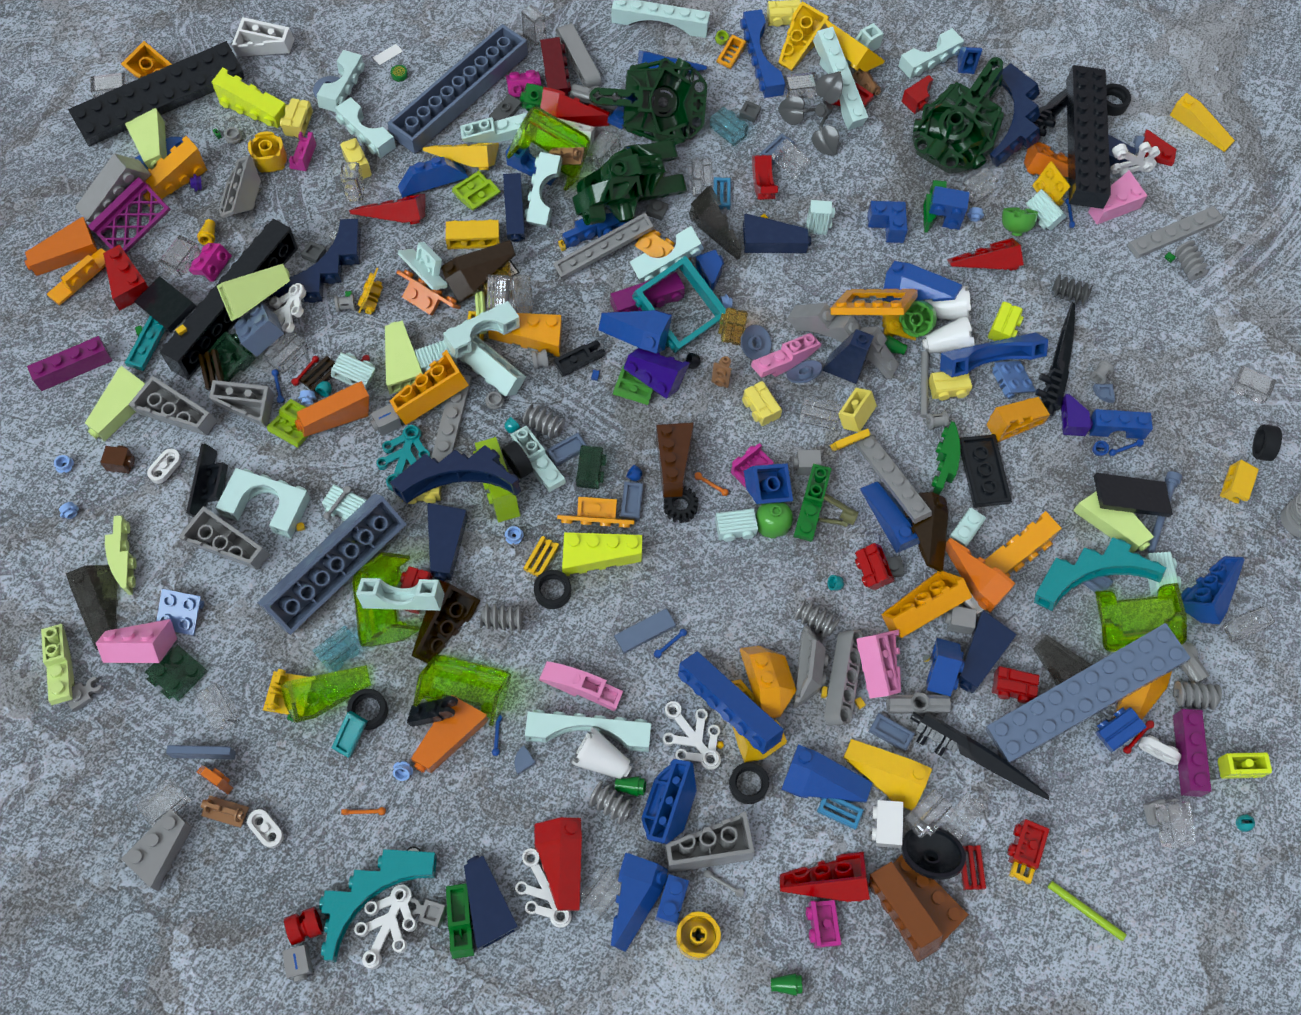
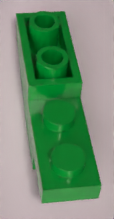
(949, 457)
(812, 502)

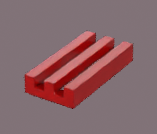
(982, 885)

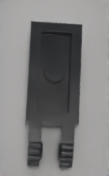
(578, 358)
(432, 711)

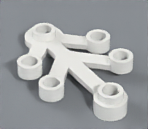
(1143, 164)
(294, 296)
(693, 738)
(543, 893)
(388, 923)

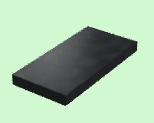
(165, 304)
(984, 471)
(1132, 495)

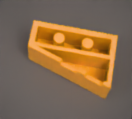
(1017, 418)

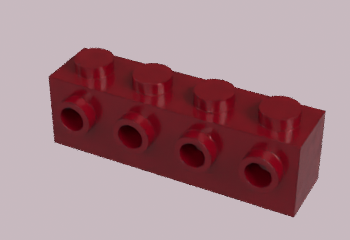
(554, 64)

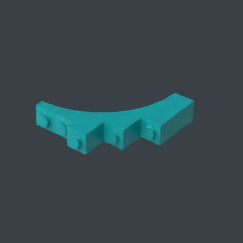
(1090, 565)
(342, 907)

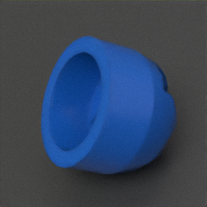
(1100, 445)
(634, 473)

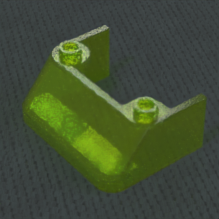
(550, 133)
(381, 625)
(466, 681)

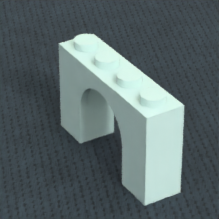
(245, 485)

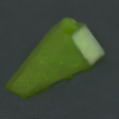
(316, 694)

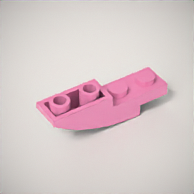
(787, 357)
(581, 683)

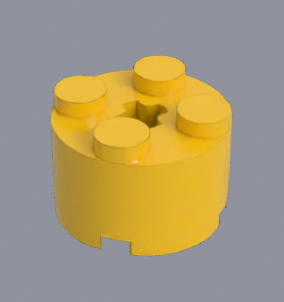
(267, 152)
(708, 929)

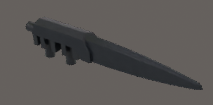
(1050, 111)
(1058, 375)
(953, 739)

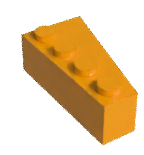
(535, 332)
(429, 389)

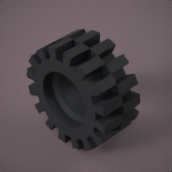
(684, 514)

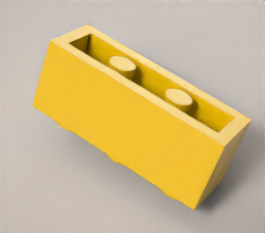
(472, 234)

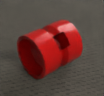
(303, 925)

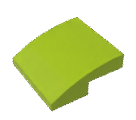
(475, 190)
(284, 424)

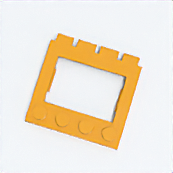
(844, 304)

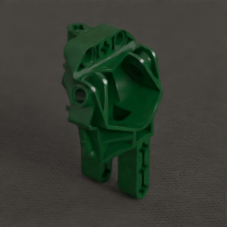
(647, 82)
(962, 108)
(627, 179)

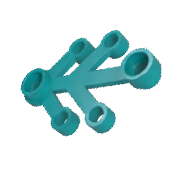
(402, 454)

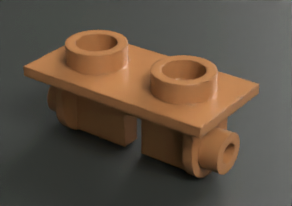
(866, 81)
(570, 156)
(722, 372)
(224, 811)

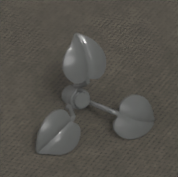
(792, 111)

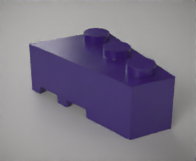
(656, 371)

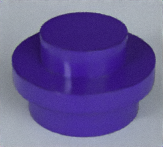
(195, 183)

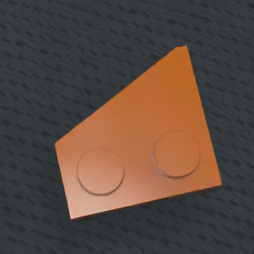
(216, 778)

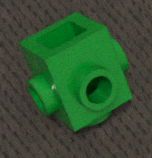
(531, 96)

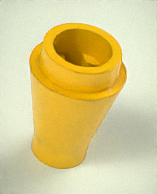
(207, 232)

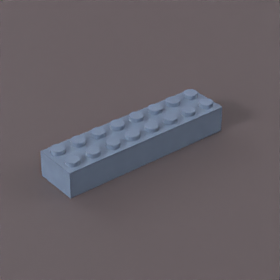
(332, 563)

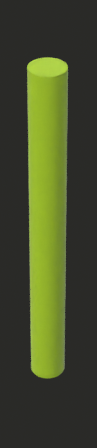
(1087, 910)

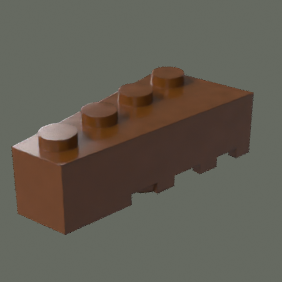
(673, 454)

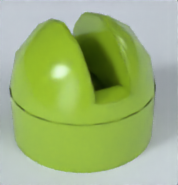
(724, 34)

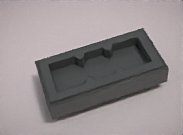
(506, 108)

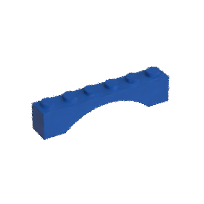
(770, 78)
(964, 360)

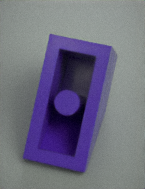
(1075, 417)

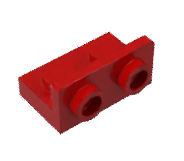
(1028, 844)

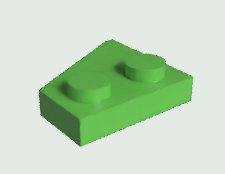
(632, 388)

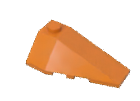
(1040, 155)
(985, 584)

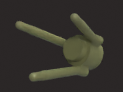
(848, 514)

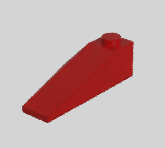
(559, 849)

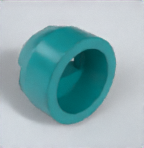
(324, 388)
(511, 425)
(835, 583)
(1247, 826)

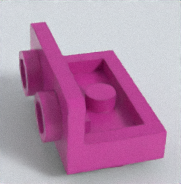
(517, 82)
(210, 261)
(753, 457)
(824, 924)

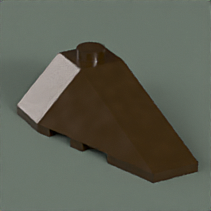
(471, 270)
(932, 531)
(443, 624)

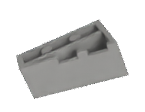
(244, 400)
(157, 849)

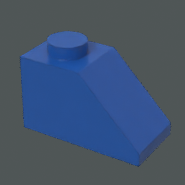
(968, 59)
(710, 267)

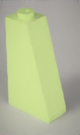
(149, 136)
(249, 290)
(400, 358)
(113, 407)
(1115, 523)

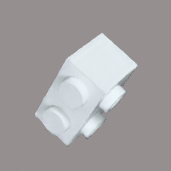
(889, 824)

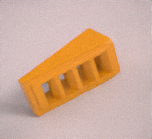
(736, 41)

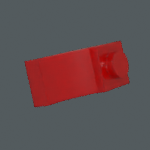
(917, 95)

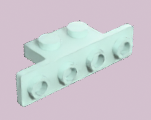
(425, 265)

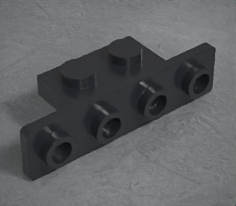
(207, 480)

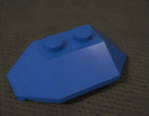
(429, 175)
(670, 802)

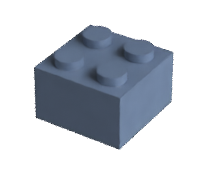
(258, 329)

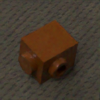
(117, 459)

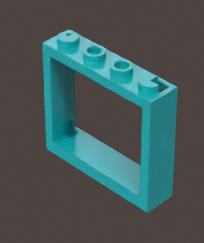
(701, 288)

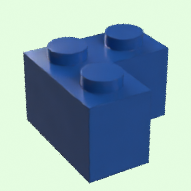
(951, 205)
(890, 216)
(945, 667)

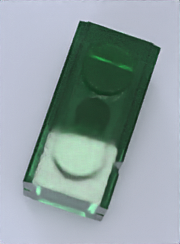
(590, 466)

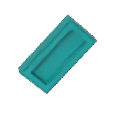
(349, 734)

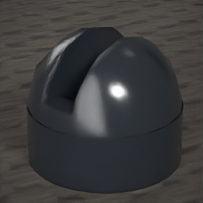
(693, 359)

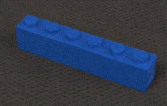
(730, 702)

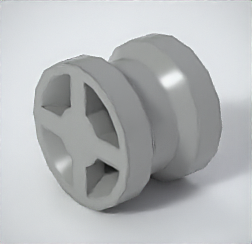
(539, 359)

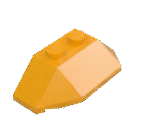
(768, 679)

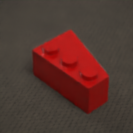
(123, 277)

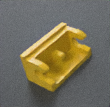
(1239, 481)

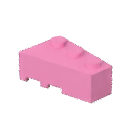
(1124, 198)
(137, 643)
(880, 663)

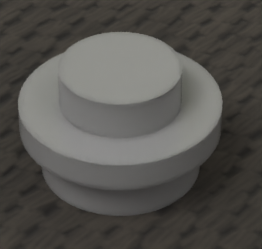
(233, 135)
(494, 400)

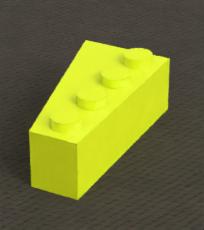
(597, 551)

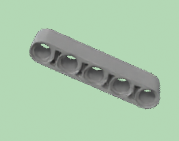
(578, 56)
(843, 679)

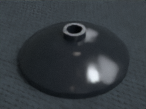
(934, 856)

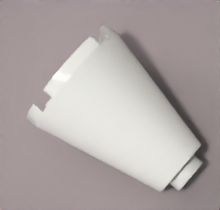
(953, 308)
(949, 337)
(601, 756)

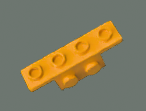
(654, 245)
(77, 277)
(596, 510)

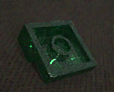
(232, 355)
(175, 673)

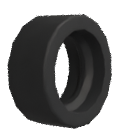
(1123, 94)
(1267, 442)
(517, 459)
(555, 575)
(369, 693)
(737, 794)

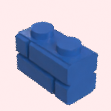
(1120, 729)
(672, 900)

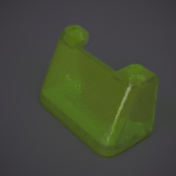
(1130, 619)

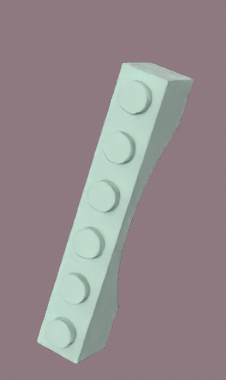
(690, 20)
(850, 100)
(544, 727)

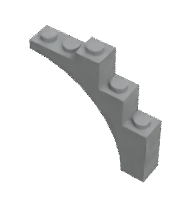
(818, 319)

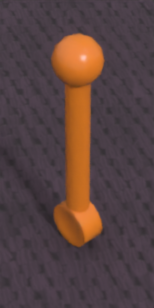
(698, 476)
(381, 811)

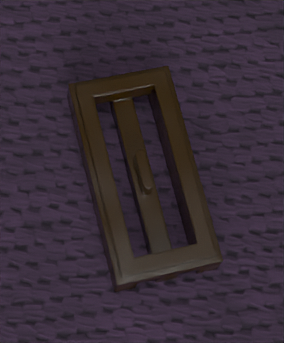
(207, 367)
(318, 372)

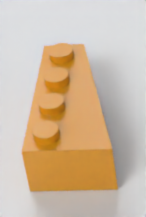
(175, 169)
(1021, 548)
(926, 602)

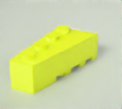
(248, 99)

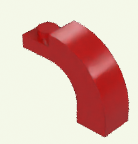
(763, 177)

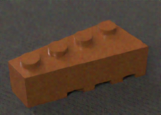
(906, 911)

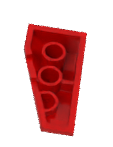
(571, 109)
(407, 209)
(1000, 255)
(836, 880)

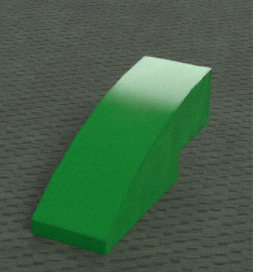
(929, 219)
(459, 921)

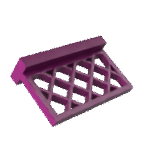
(130, 196)

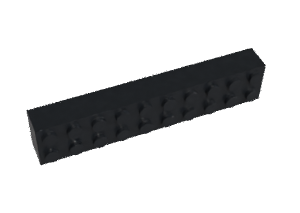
(161, 90)
(1088, 137)
(210, 318)

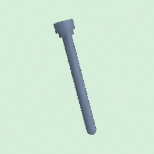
(1172, 480)

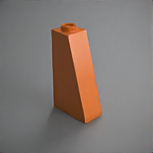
(62, 248)
(334, 410)
(448, 736)

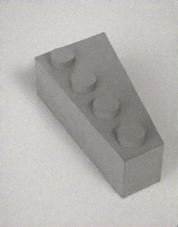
(109, 184)
(169, 406)
(220, 538)
(712, 846)

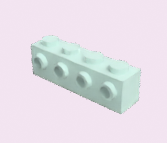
(493, 368)

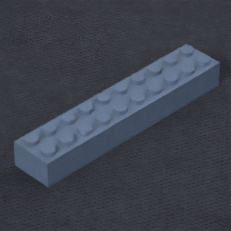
(458, 88)
(1087, 693)

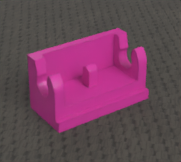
(303, 152)

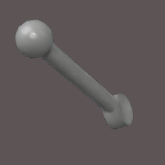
(346, 490)
(738, 892)

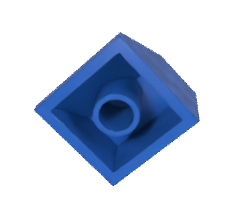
(769, 483)

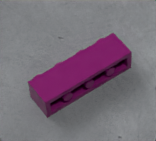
(666, 291)
(69, 363)
(1191, 743)

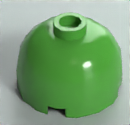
(1019, 220)
(919, 319)
(774, 519)

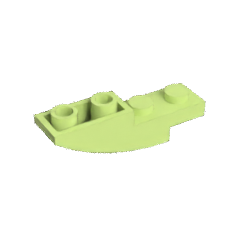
(118, 556)
(58, 664)

